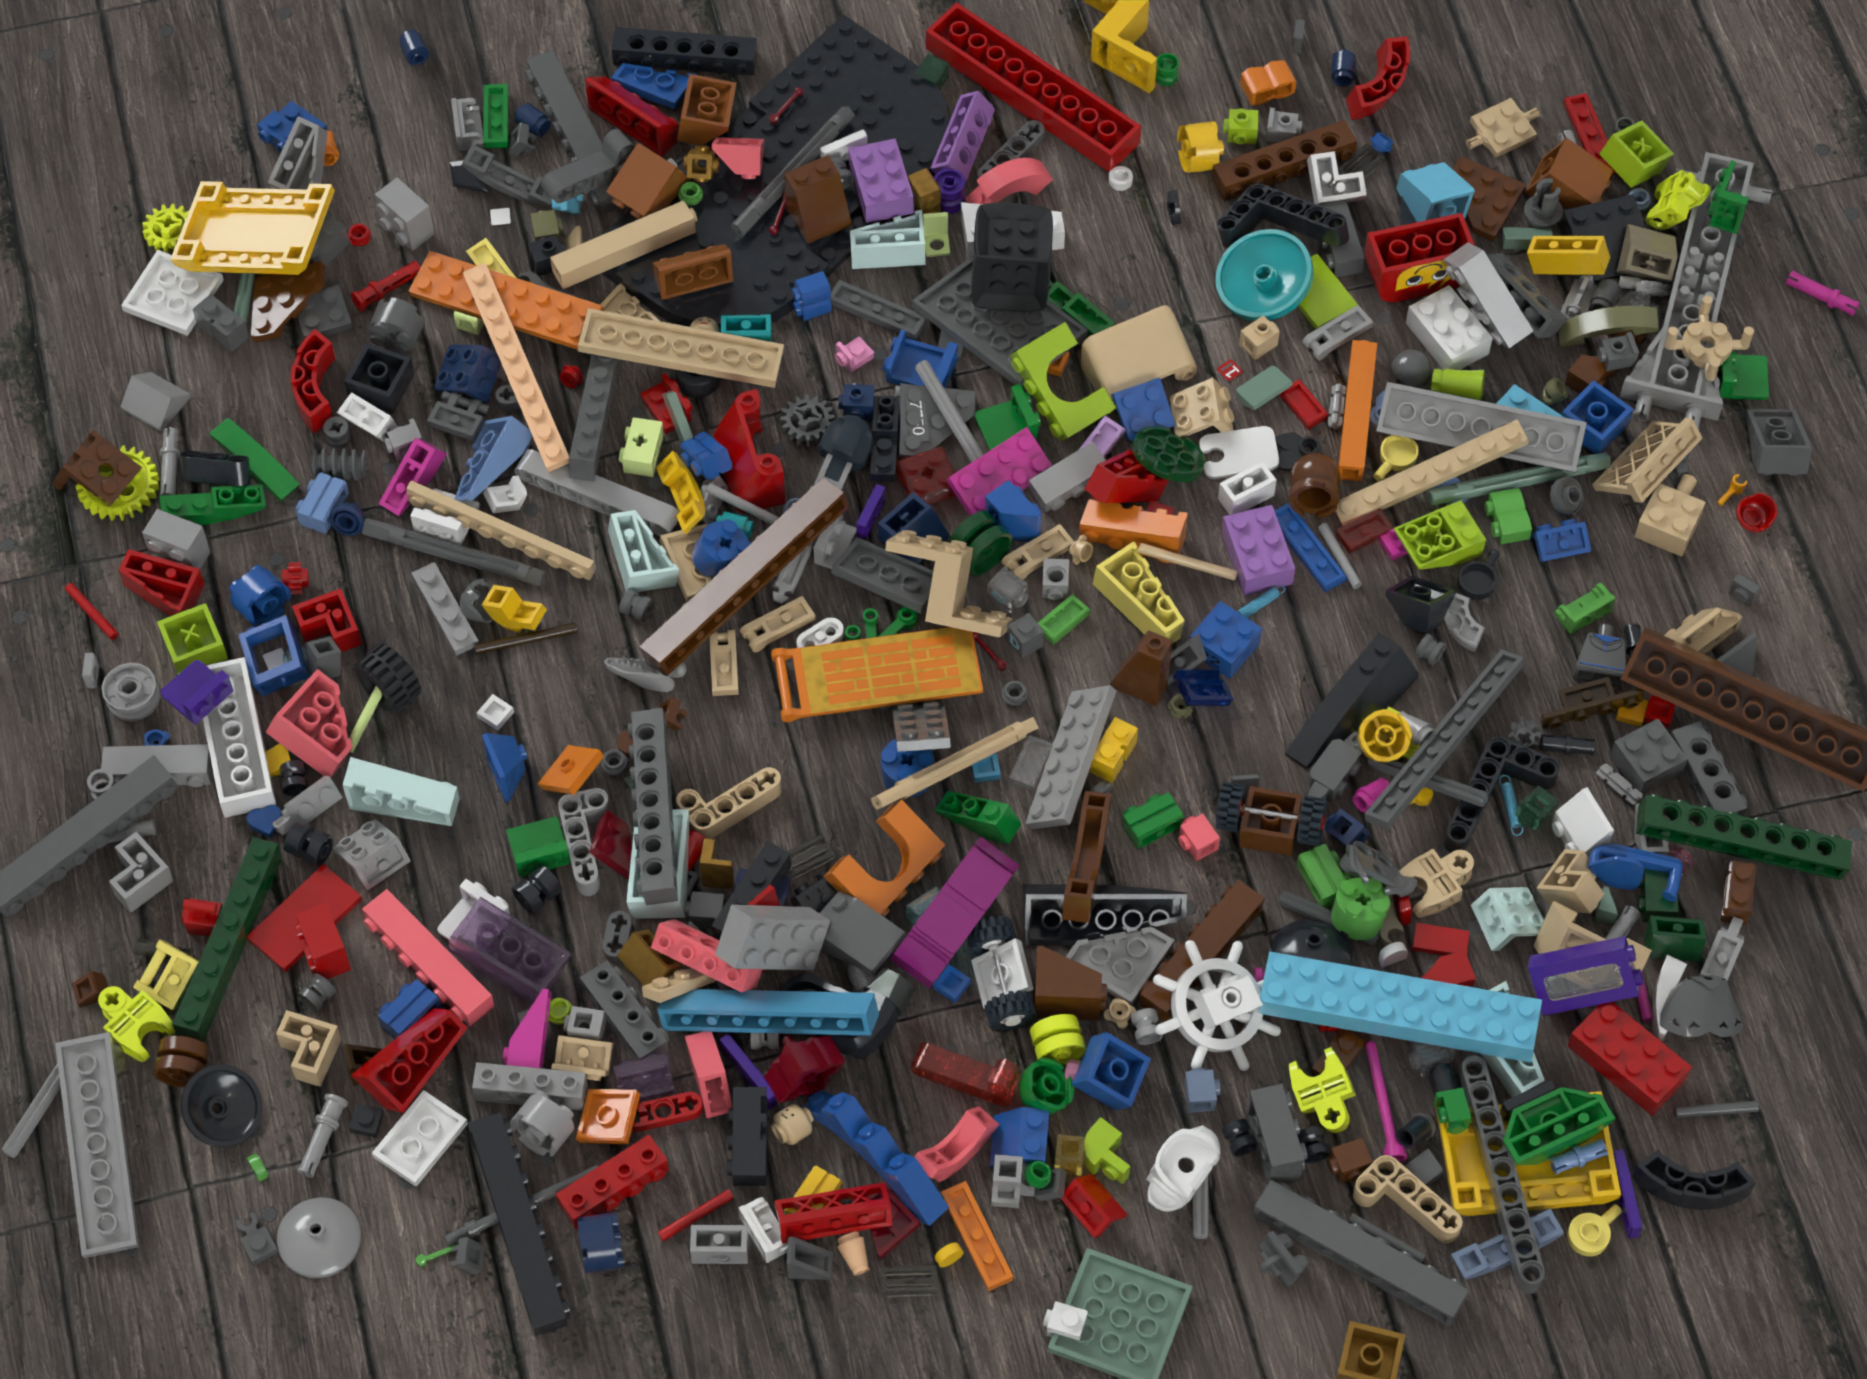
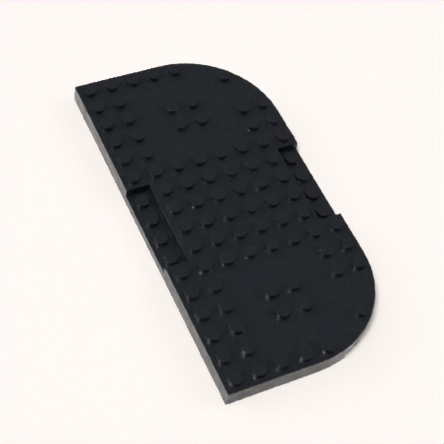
(835, 72)

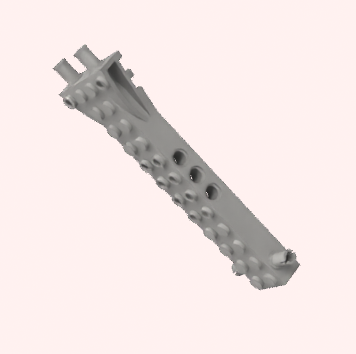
(1665, 375)

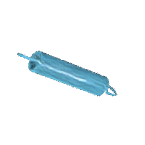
(1260, 602)
(1510, 804)

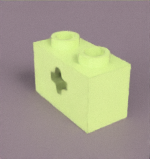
(642, 447)

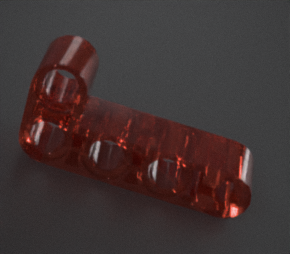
(966, 1074)

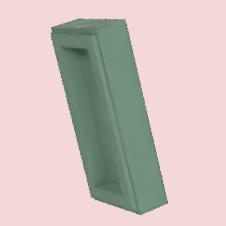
(677, 416)

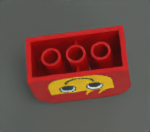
(1410, 257)

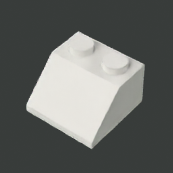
(1582, 823)

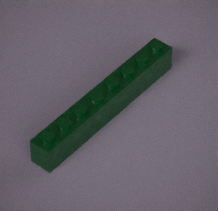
(227, 940)

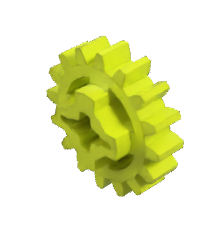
(166, 225)

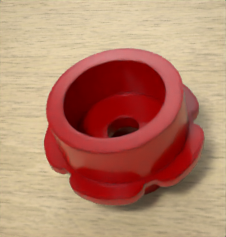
(359, 230)
(571, 376)

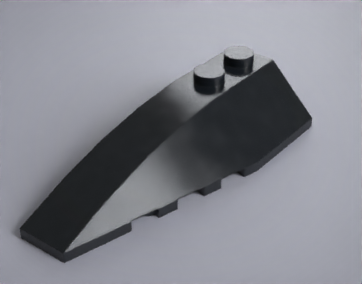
(1369, 685)
(1113, 911)

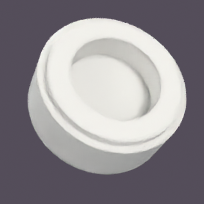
(1120, 178)

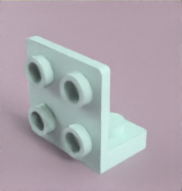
(1507, 914)

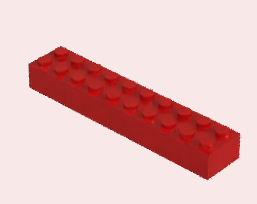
(1033, 87)

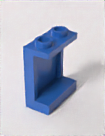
(908, 353)

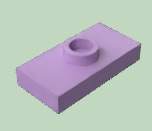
(1105, 436)

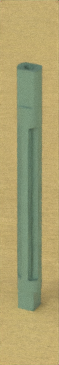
(1514, 479)

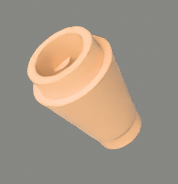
(854, 1252)

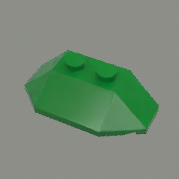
(1555, 1124)

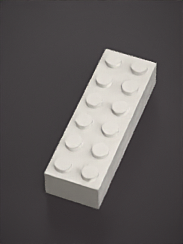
(238, 746)

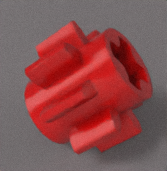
(295, 577)

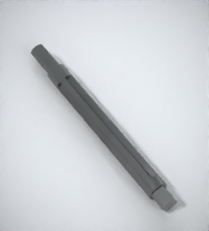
(776, 187)
(453, 552)

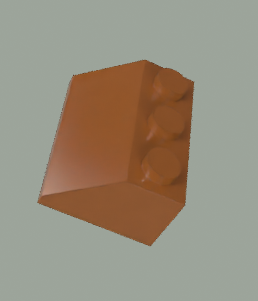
(705, 109)
(693, 271)

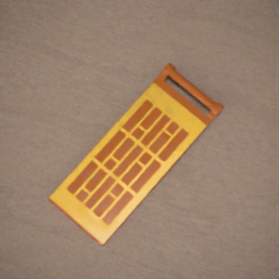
(879, 672)

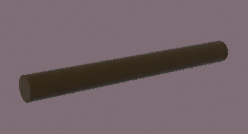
(525, 638)

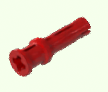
(376, 290)

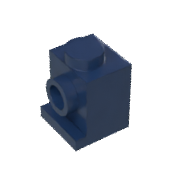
(1341, 821)

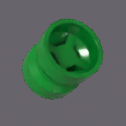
(1167, 69)

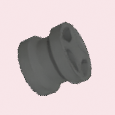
(333, 437)
(1430, 649)

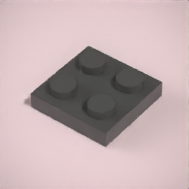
(325, 313)

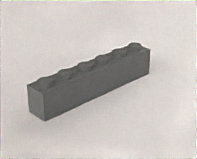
(592, 417)

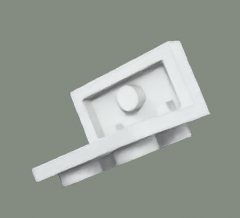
(470, 894)

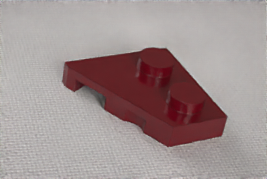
(613, 843)
(903, 1225)

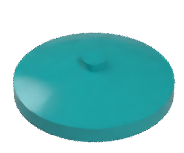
(1264, 275)

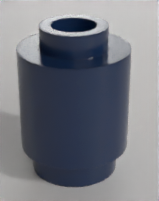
(413, 47)
(1343, 67)
(530, 115)

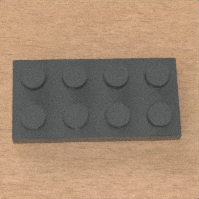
(885, 574)
(920, 726)

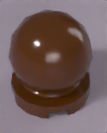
(1314, 485)

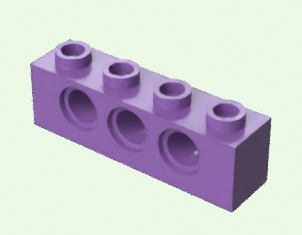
(964, 134)

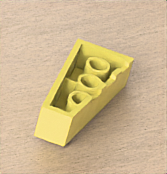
(1137, 593)

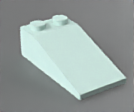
(665, 910)

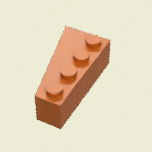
(1120, 526)

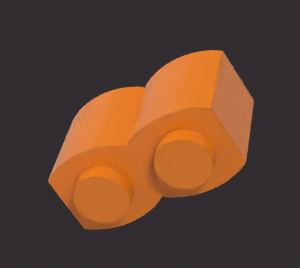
(1268, 82)

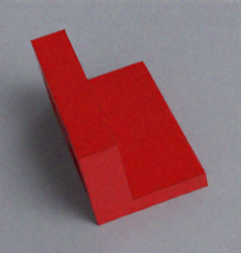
(1092, 1204)

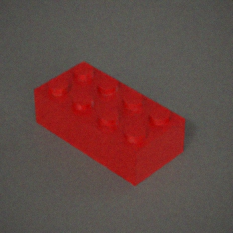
(1629, 1056)

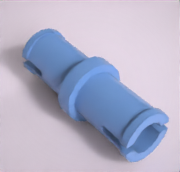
(1578, 1156)

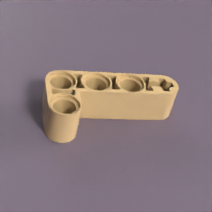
(763, 786)
(1410, 1202)

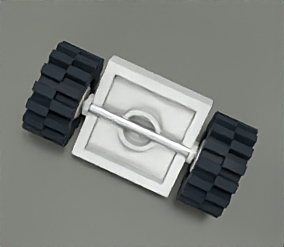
(1002, 974)

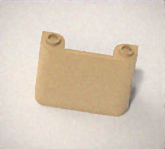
(1137, 352)

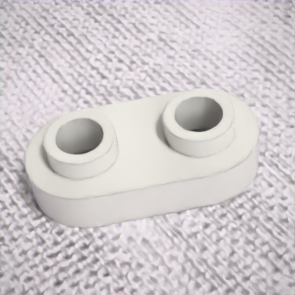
(818, 633)

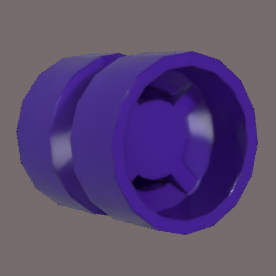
(952, 190)

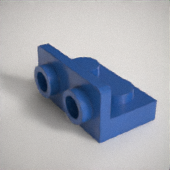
(1561, 541)

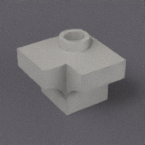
(1009, 1181)

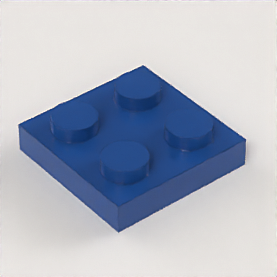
(1143, 407)

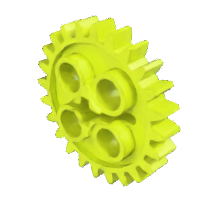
(141, 487)

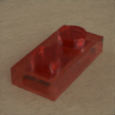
(1364, 530)

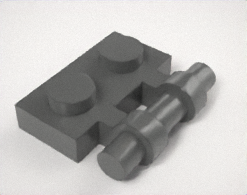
(456, 420)

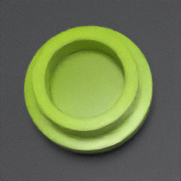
(558, 1010)

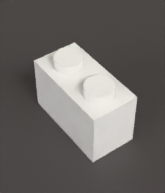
(1247, 489)

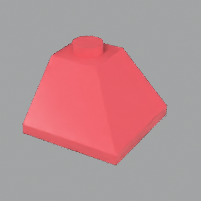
(741, 155)

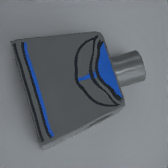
(1602, 657)

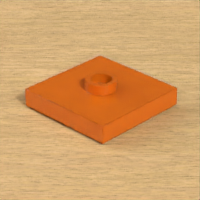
(571, 769)
(608, 1116)

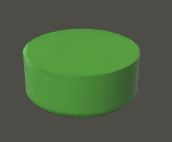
(257, 1167)

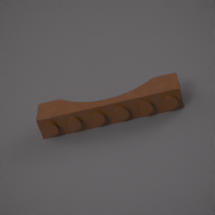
(1087, 857)

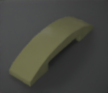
(1608, 321)

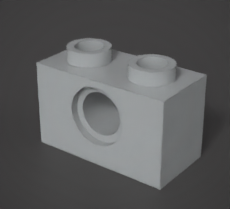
(719, 1244)

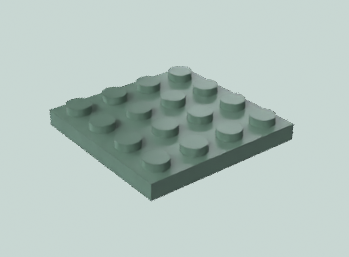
(1128, 1317)

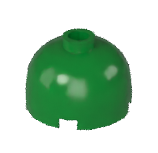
(1045, 1086)

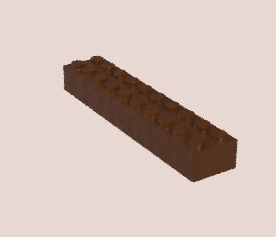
(1749, 707)

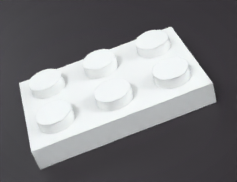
(419, 1138)

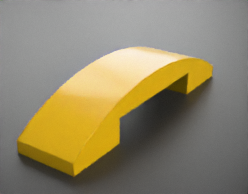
(684, 489)

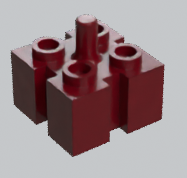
(803, 1067)

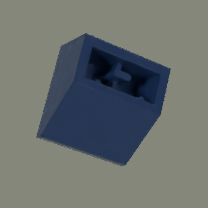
(915, 516)

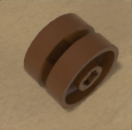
(179, 1060)

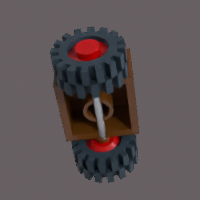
(1270, 818)

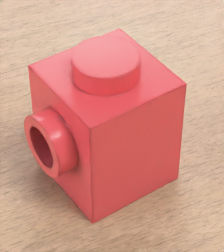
(1198, 837)

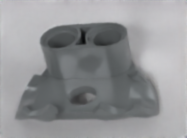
(1368, 863)

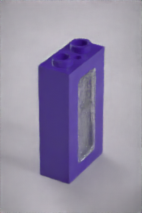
(1585, 975)

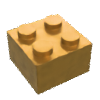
(1370, 1353)

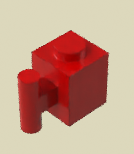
(200, 916)

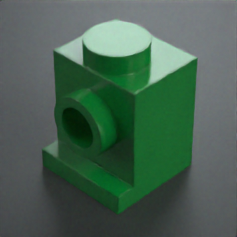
(1453, 1110)

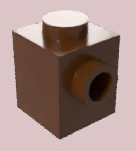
(1349, 1160)

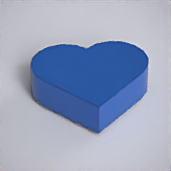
(261, 820)

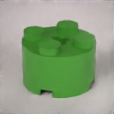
(1360, 908)

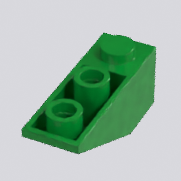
(982, 816)

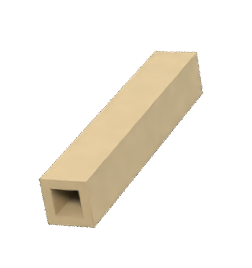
(623, 244)

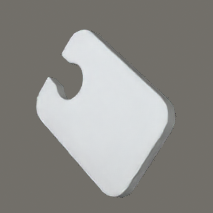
(1241, 451)

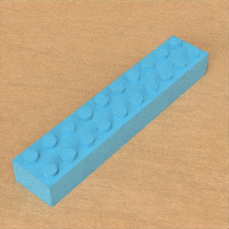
(1400, 1006)

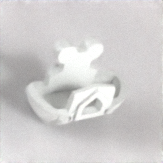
(1170, 1186)

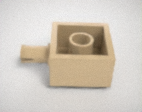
(1671, 516)

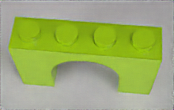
(1032, 364)

